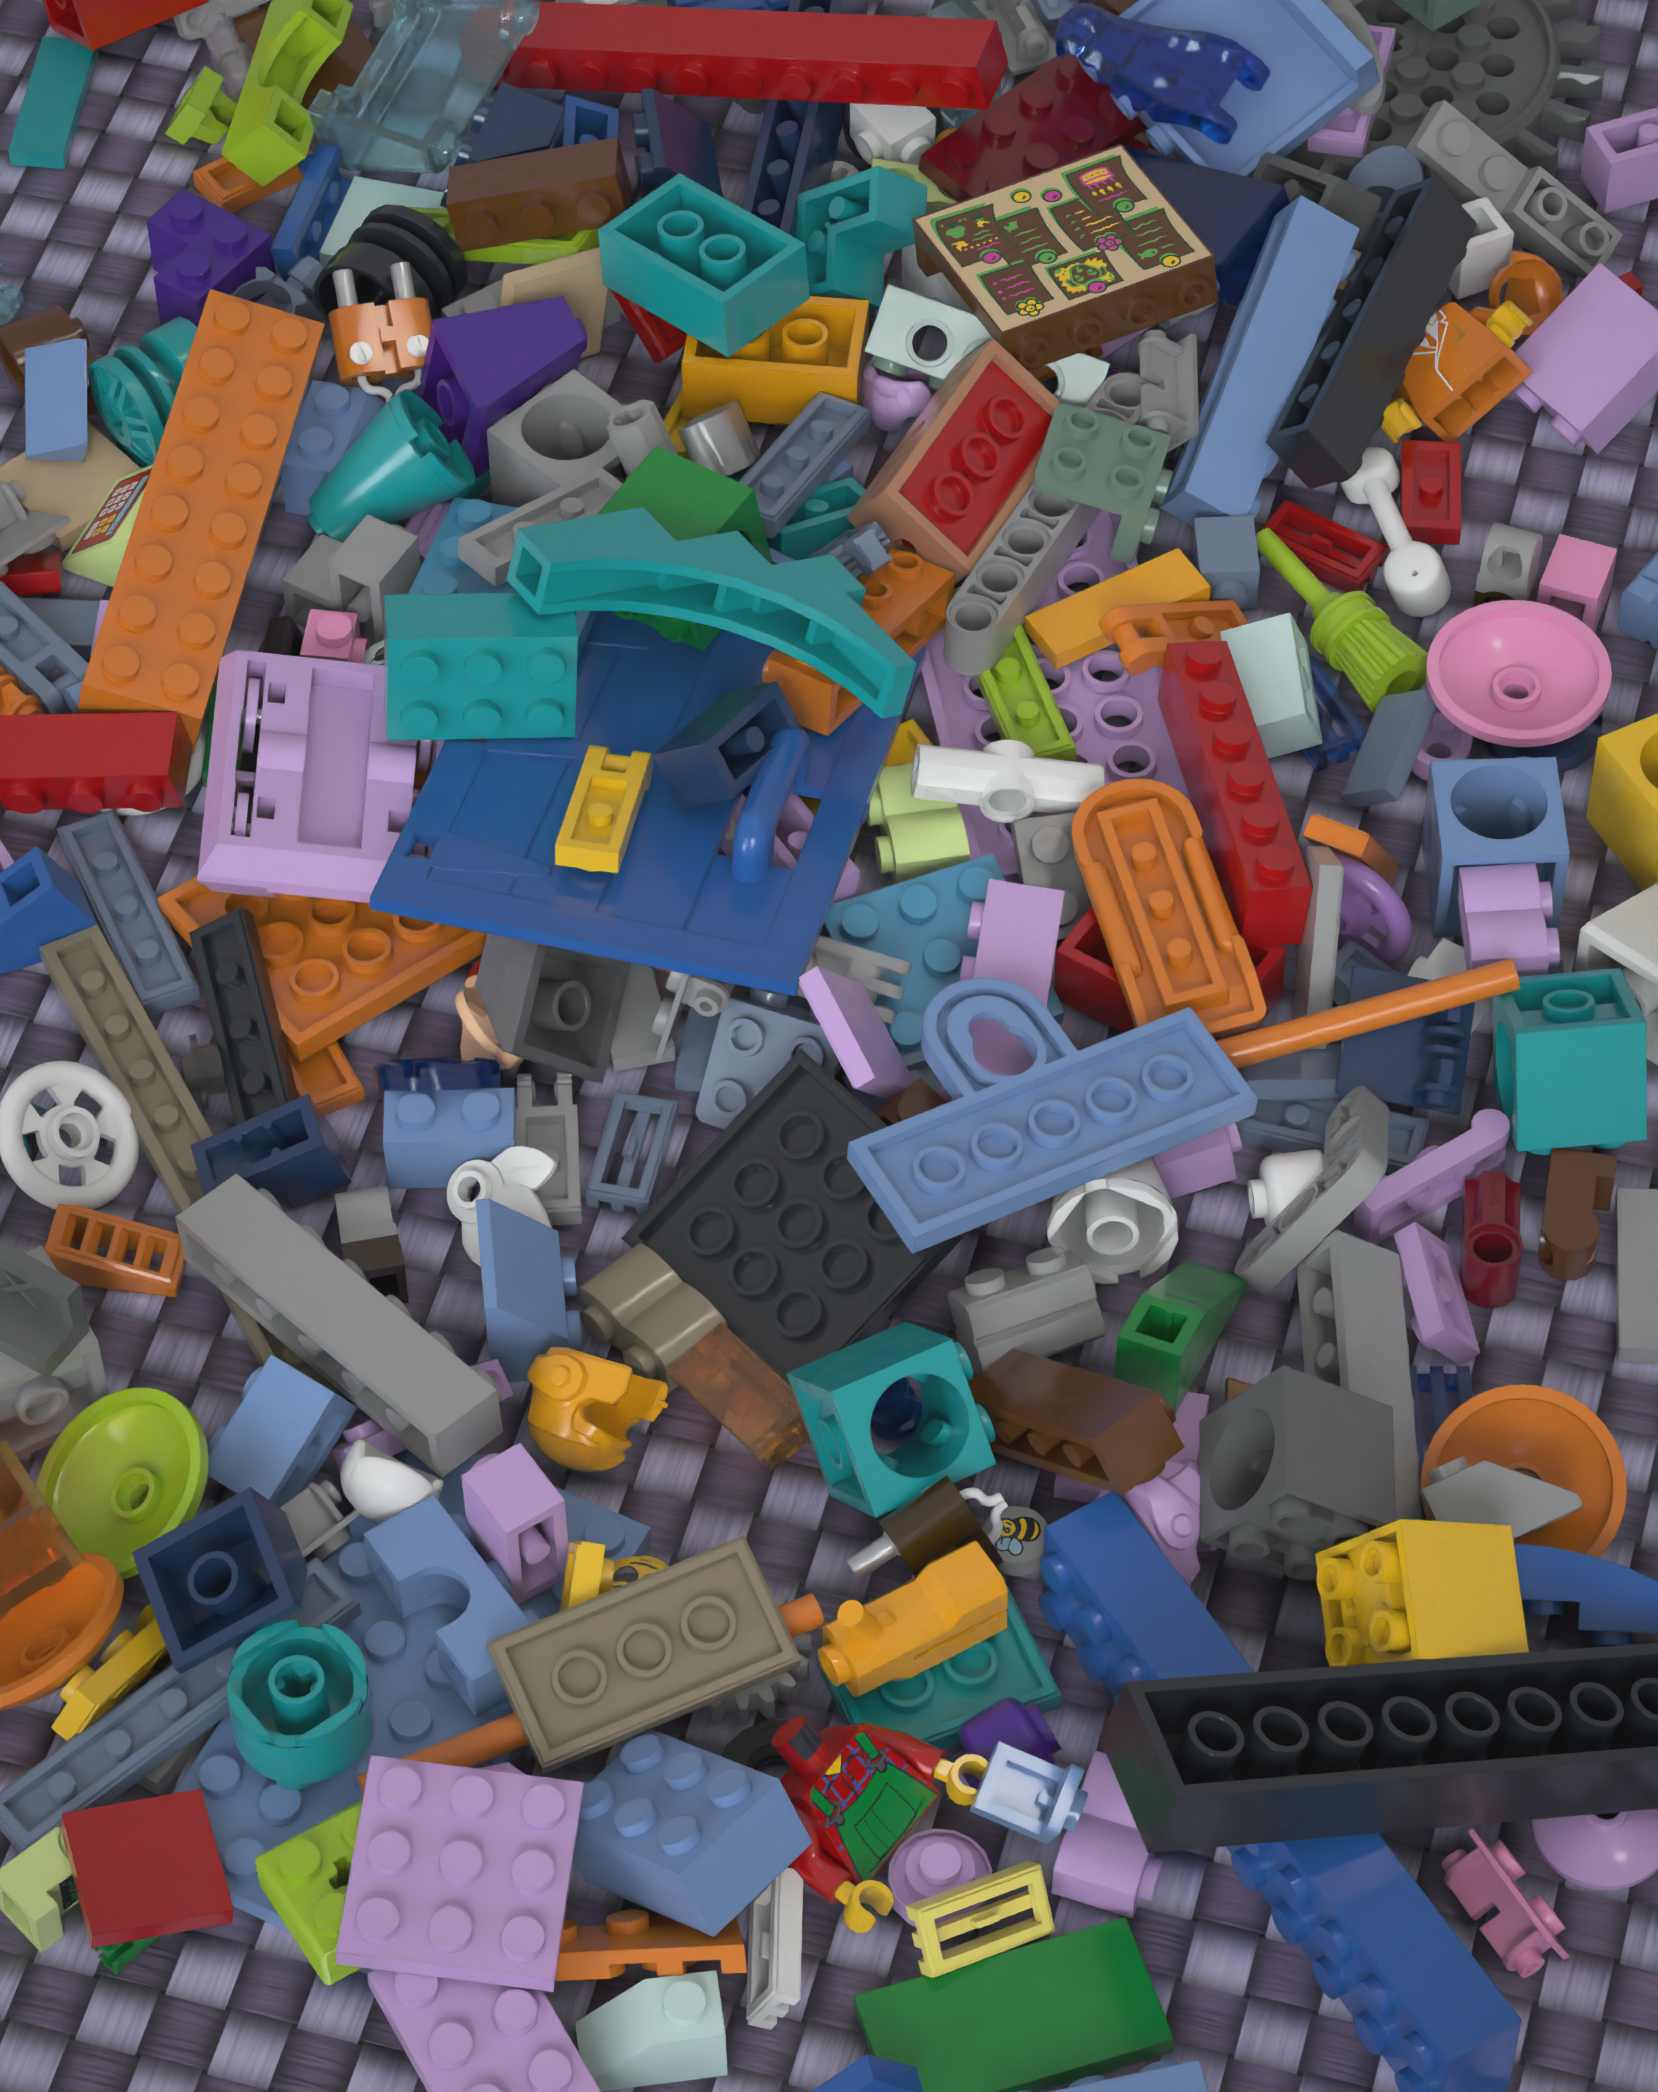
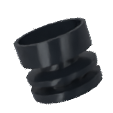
(390, 237)

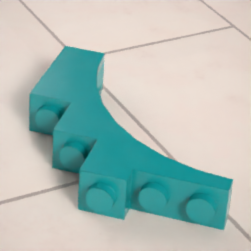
(718, 581)

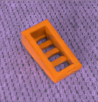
(96, 1229)

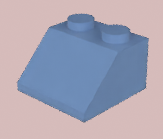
(323, 433)
(524, 1288)

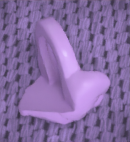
(892, 398)

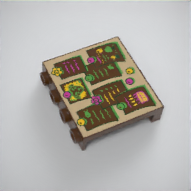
(1069, 257)

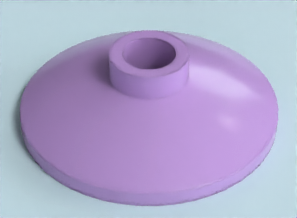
(1600, 1851)

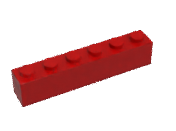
(1234, 793)

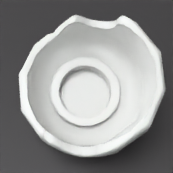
(382, 1484)

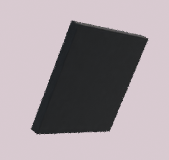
(786, 1227)

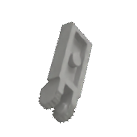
(556, 1133)

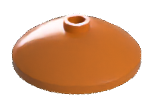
(1547, 1439)
(58, 1631)

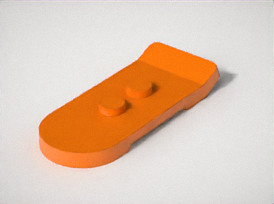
(1164, 908)

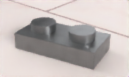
(1048, 861)

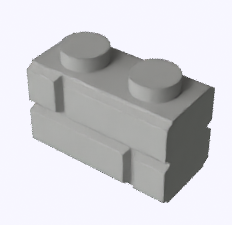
(1027, 1309)

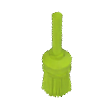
(1351, 630)

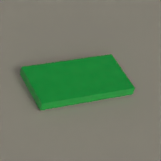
(1023, 2015)

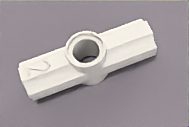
(1003, 780)

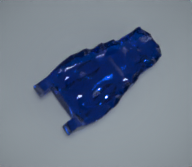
(1162, 70)

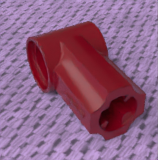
(1491, 1239)

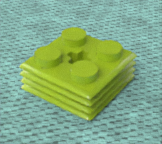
(308, 1887)

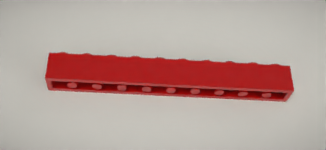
(762, 55)

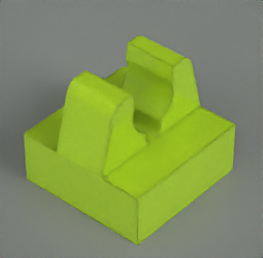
(199, 110)

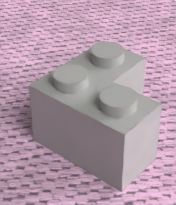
(354, 574)

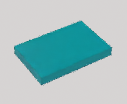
(949, 1693)

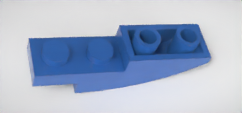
(1606, 1595)

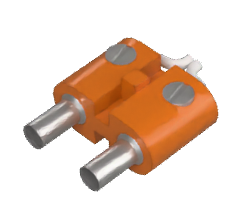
(380, 339)

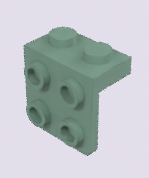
(1108, 468)

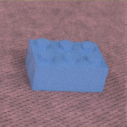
(685, 1831)

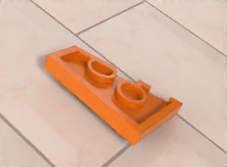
(655, 1942)

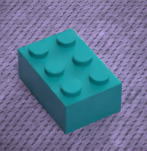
(704, 264)
(477, 668)

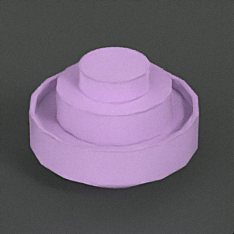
(933, 1864)

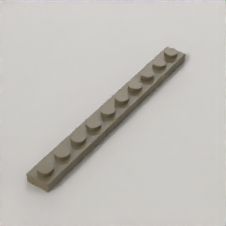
(159, 1100)

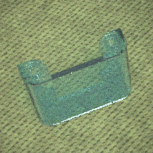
(422, 84)

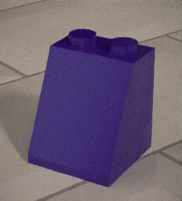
(495, 363)

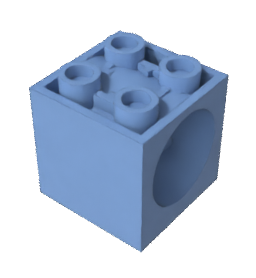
(1491, 816)

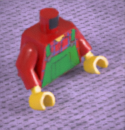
(858, 1800)

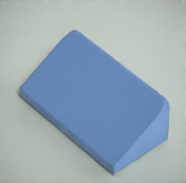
(56, 401)

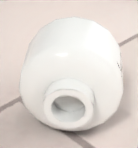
(1281, 1181)

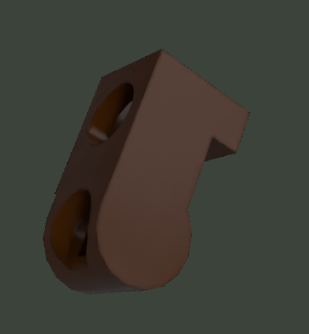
(1569, 1226)

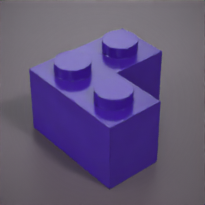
(200, 250)

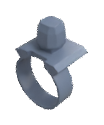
(297, 289)

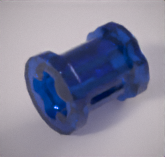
(896, 1411)

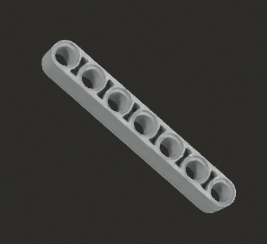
(1025, 555)

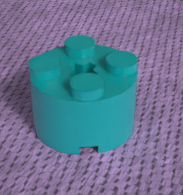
(300, 1702)

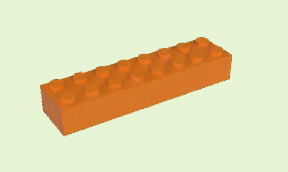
(202, 512)

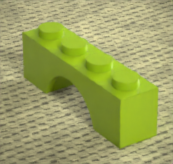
(269, 123)

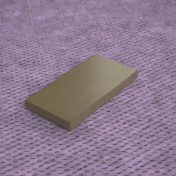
(643, 1654)

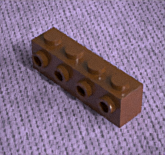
(1076, 1421)

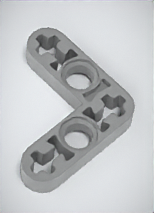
(1351, 1170)

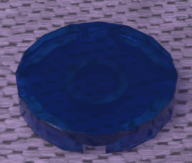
(437, 1074)

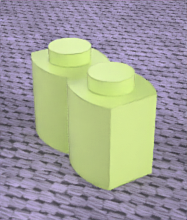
(915, 833)

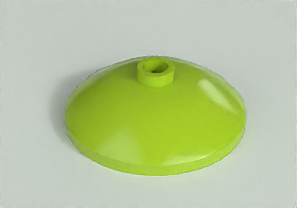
(126, 1473)

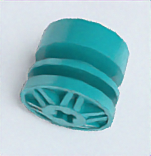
(139, 387)

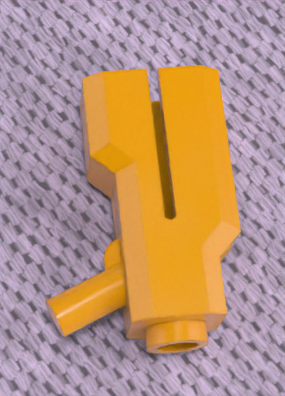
(917, 1624)

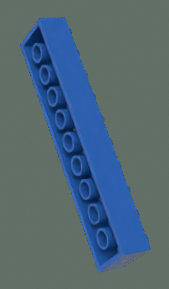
(1340, 1898)

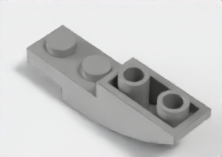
(1531, 201)

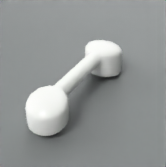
(1412, 568)

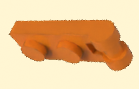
(1165, 624)

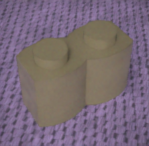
(646, 1313)

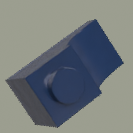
(282, 1150)

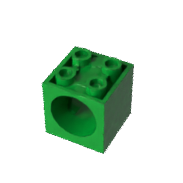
(688, 505)

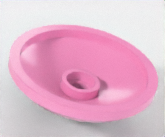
(1518, 673)

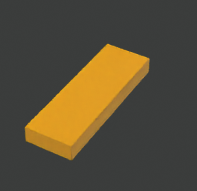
(1071, 626)

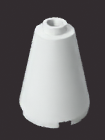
(1117, 1222)

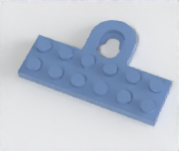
(1043, 1129)

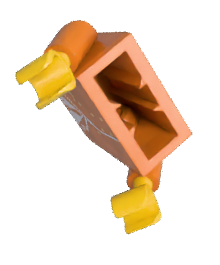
(1458, 371)

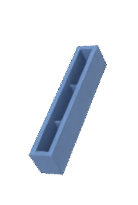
(1261, 362)

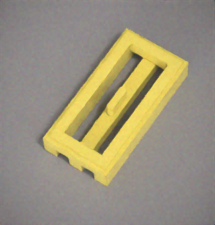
(930, 1934)

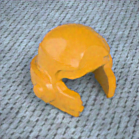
(587, 1406)

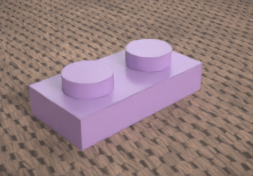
(1436, 1294)

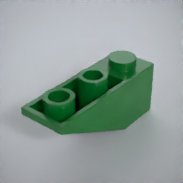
(1176, 1329)

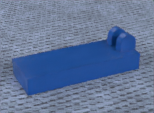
(311, 209)

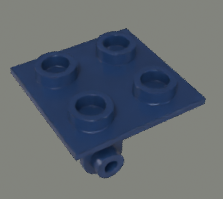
(1408, 1062)

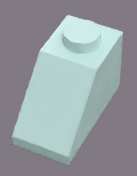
(656, 2033)

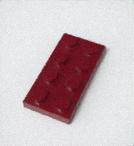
(1028, 130)

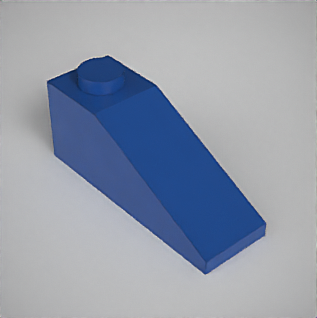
(36, 908)

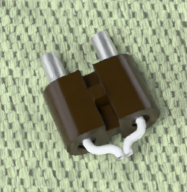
(930, 1528)

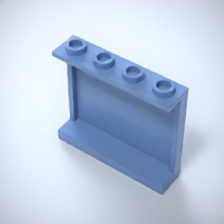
(1313, 68)

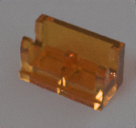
(743, 1396)

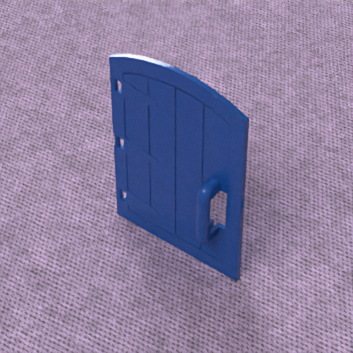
(675, 901)

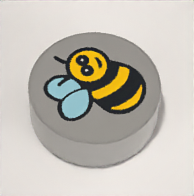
(1020, 1541)

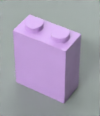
(1593, 360)

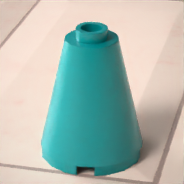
(391, 470)

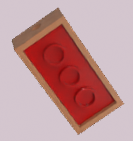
(962, 462)

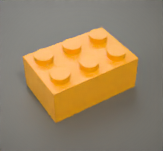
(785, 366)

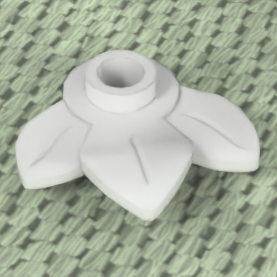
(506, 1180)

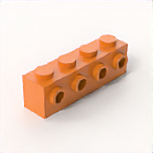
(905, 600)

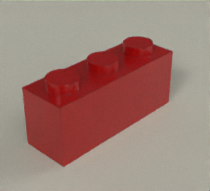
(93, 761)

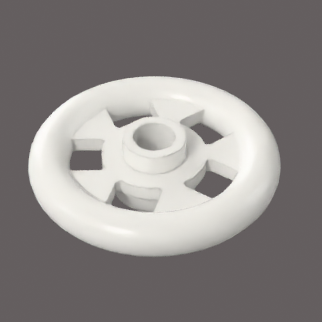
(113, 1122)

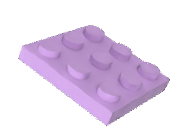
(460, 1873)

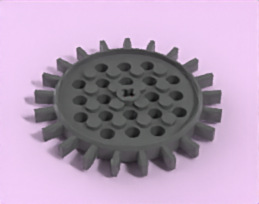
(1492, 67)

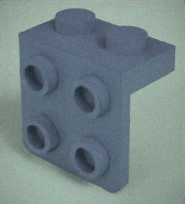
(751, 1046)

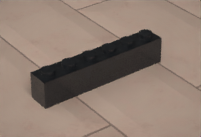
(1372, 334)

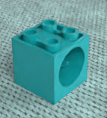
(1571, 1061)
(837, 1408)

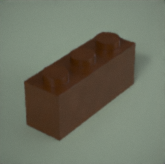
(537, 194)

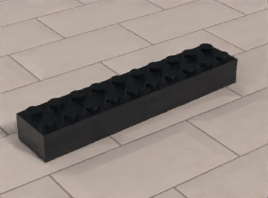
(1386, 1746)

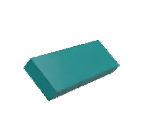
(52, 104)

